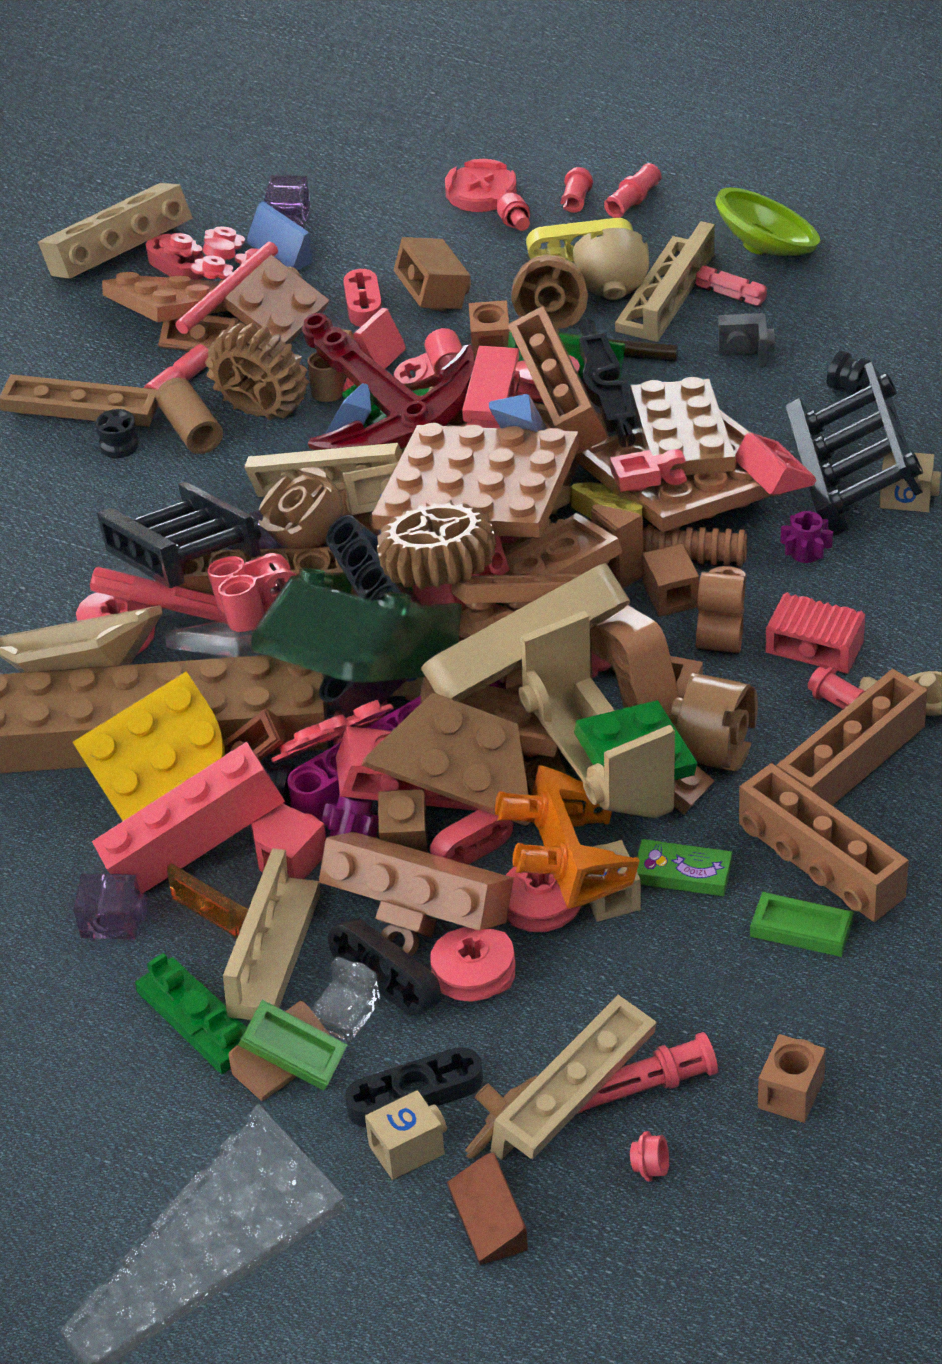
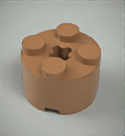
(716, 720)

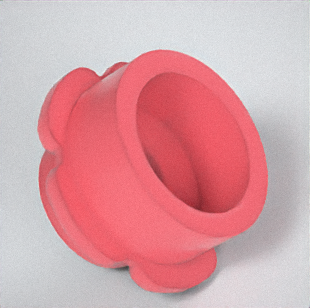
(650, 1156)

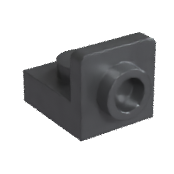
(745, 336)

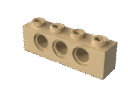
(115, 230)

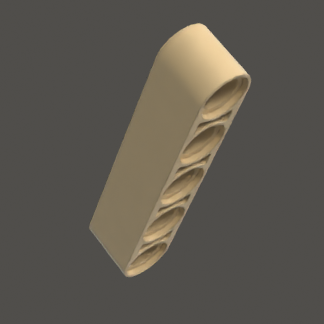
(497, 648)

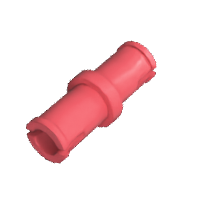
(632, 190)

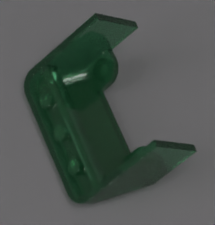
(349, 636)

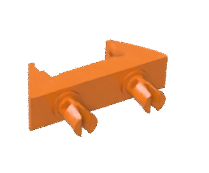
(561, 851)

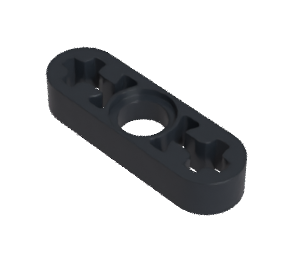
(409, 982)
(424, 1069)

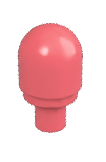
(514, 211)

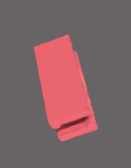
(490, 380)

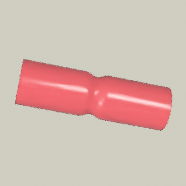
(185, 367)

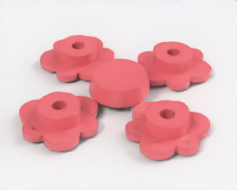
(218, 247)
(330, 729)

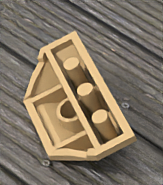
(82, 643)

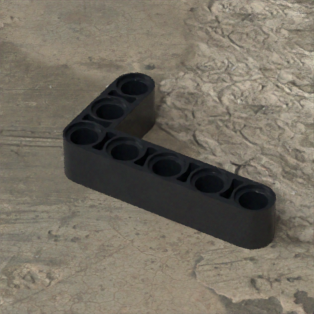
(358, 556)

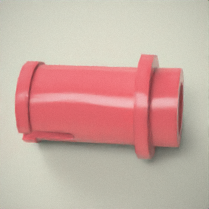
(577, 184)
(827, 685)

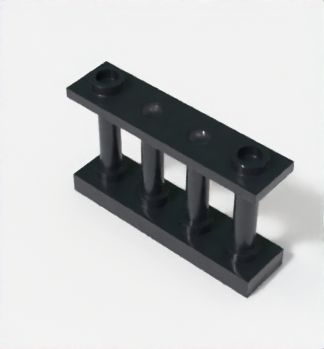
(816, 450)
(178, 534)

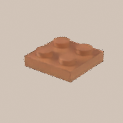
(275, 299)

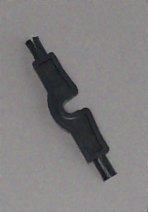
(598, 375)

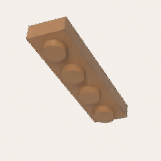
(75, 399)

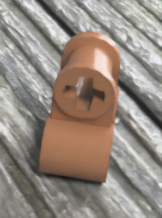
(721, 609)

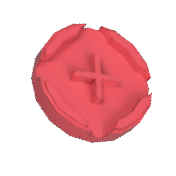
(479, 185)

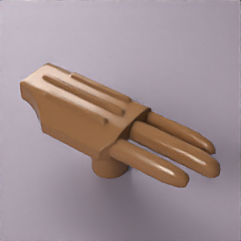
(495, 1105)

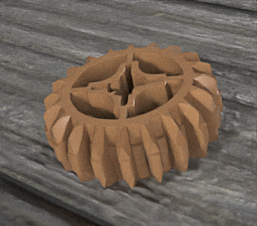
(256, 371)
(436, 545)

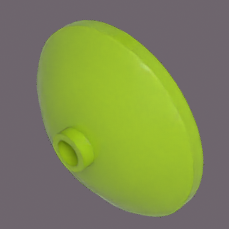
(765, 224)

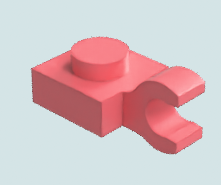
(642, 470)

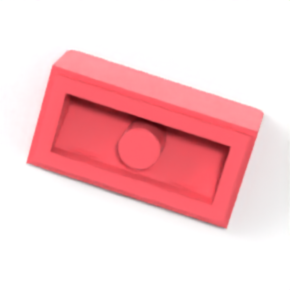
(380, 338)
(772, 465)

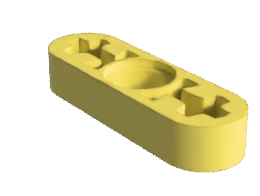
(567, 233)
(588, 494)

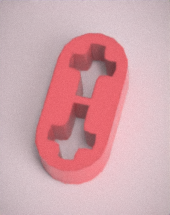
(171, 264)
(357, 298)
(471, 837)

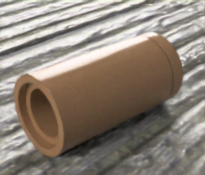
(189, 415)

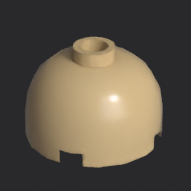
(612, 262)

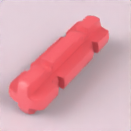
(731, 285)

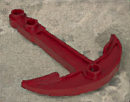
(392, 397)

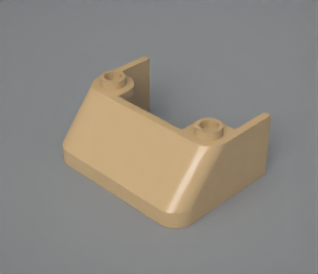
(560, 691)

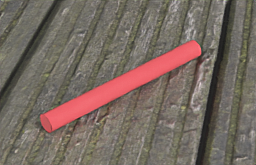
(218, 294)

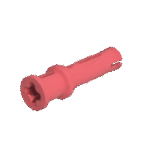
(667, 1069)

